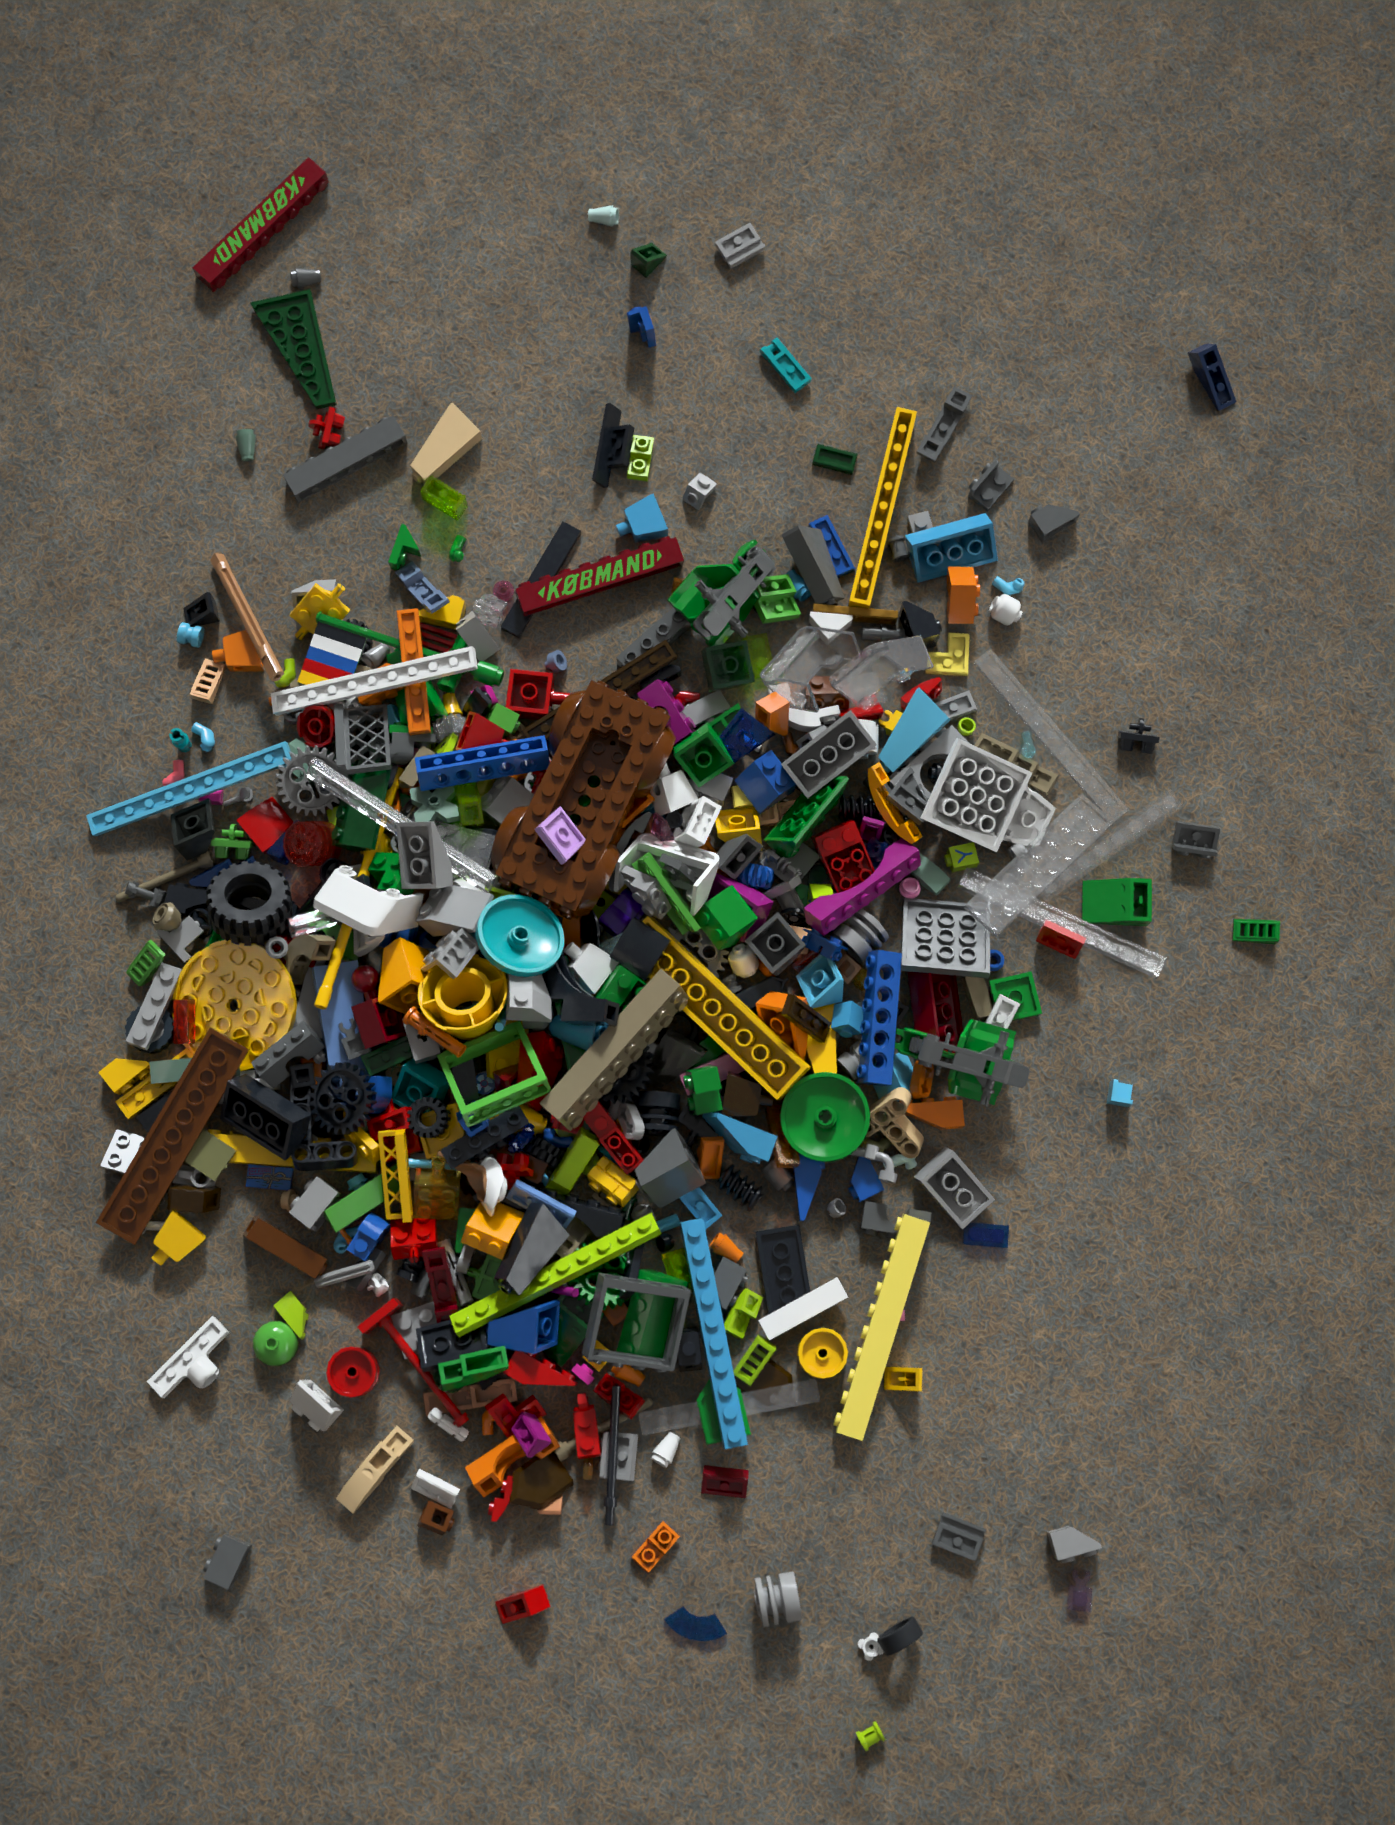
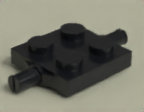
(697, 1124)

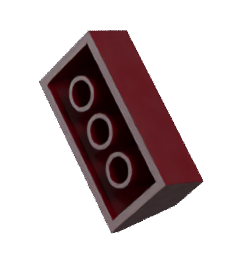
(936, 1005)

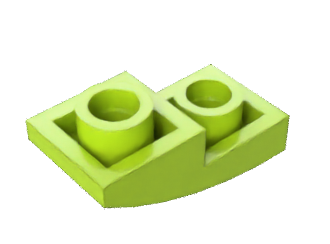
(640, 458)

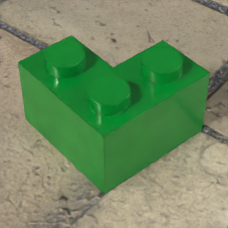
(386, 871)
(704, 1089)

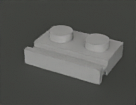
(740, 245)

